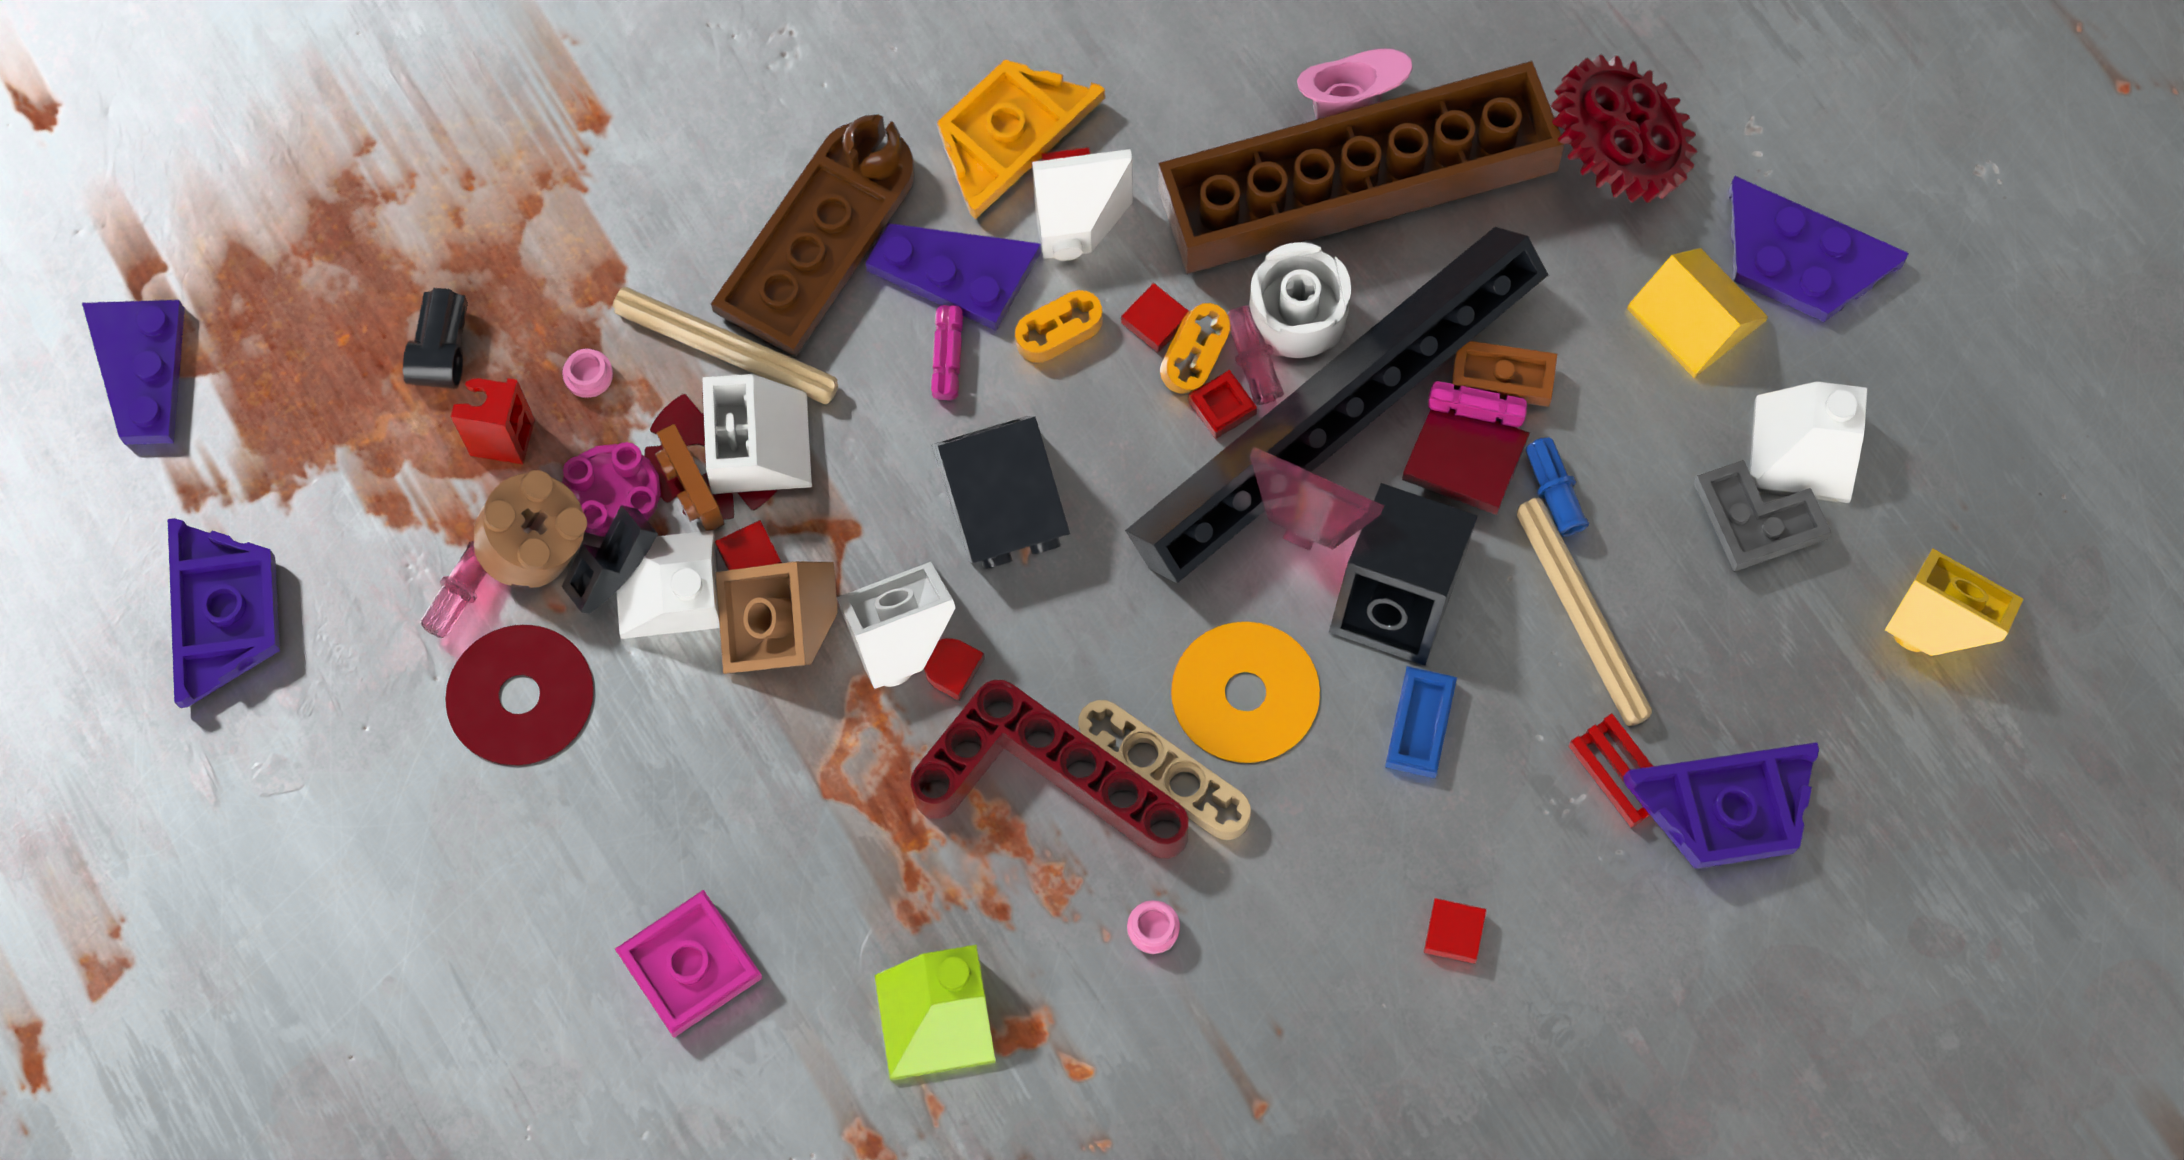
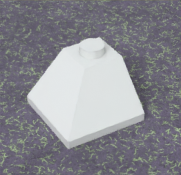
(1080, 200)
(1808, 440)
(671, 588)
(897, 623)

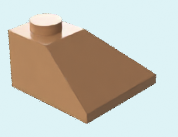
(775, 614)

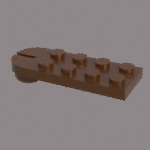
(818, 234)

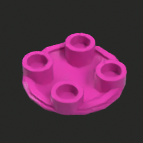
(611, 478)

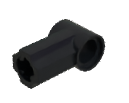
(436, 352)

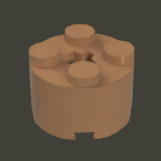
(534, 503)

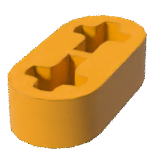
(1057, 323)
(1205, 353)

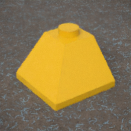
(1952, 609)

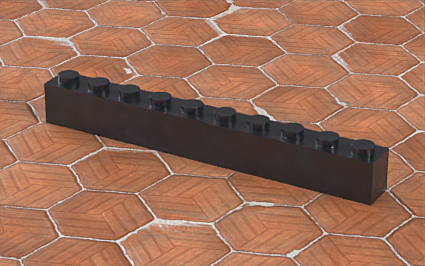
(1339, 400)

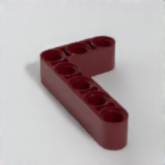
(1050, 762)

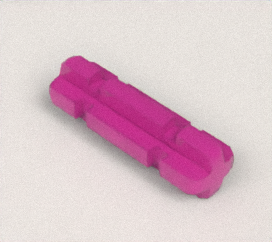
(947, 352)
(1477, 404)

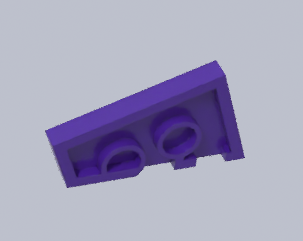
(955, 268)
(139, 364)

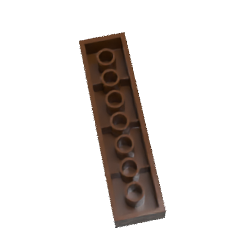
(1359, 166)

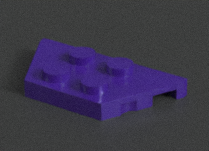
(1802, 253)
(219, 609)
(1730, 804)

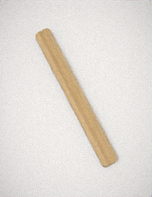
(724, 345)
(1584, 612)

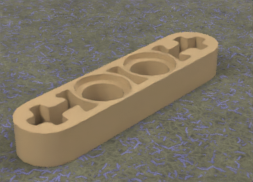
(1168, 764)

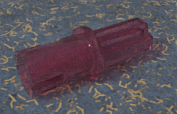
(1254, 357)
(454, 595)

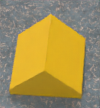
(1695, 310)

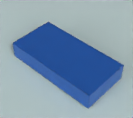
(1421, 722)

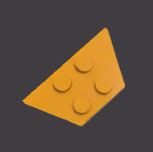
(1008, 125)

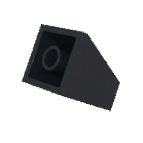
(1002, 491)
(1402, 574)

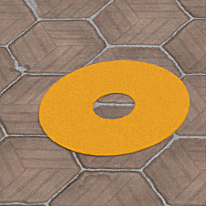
(1236, 734)

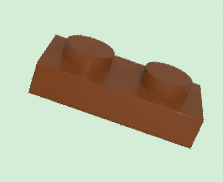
(1506, 371)
(678, 463)

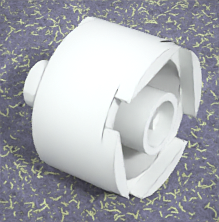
(1306, 275)

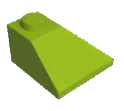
(935, 1013)

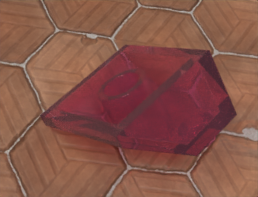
(1308, 504)

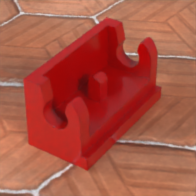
(499, 426)

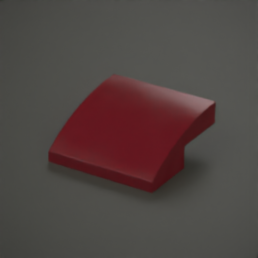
(1466, 459)

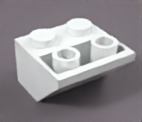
(755, 434)

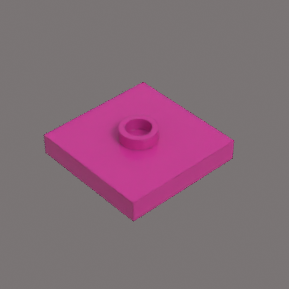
(688, 963)

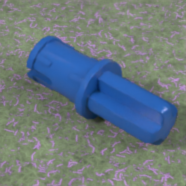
(1556, 487)

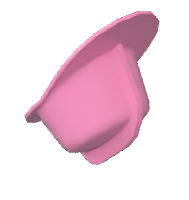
(1353, 80)

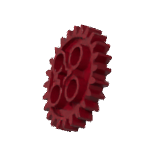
(1624, 128)

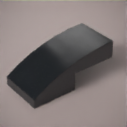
(603, 570)

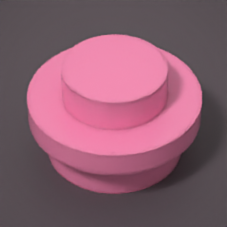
(587, 373)
(1153, 927)

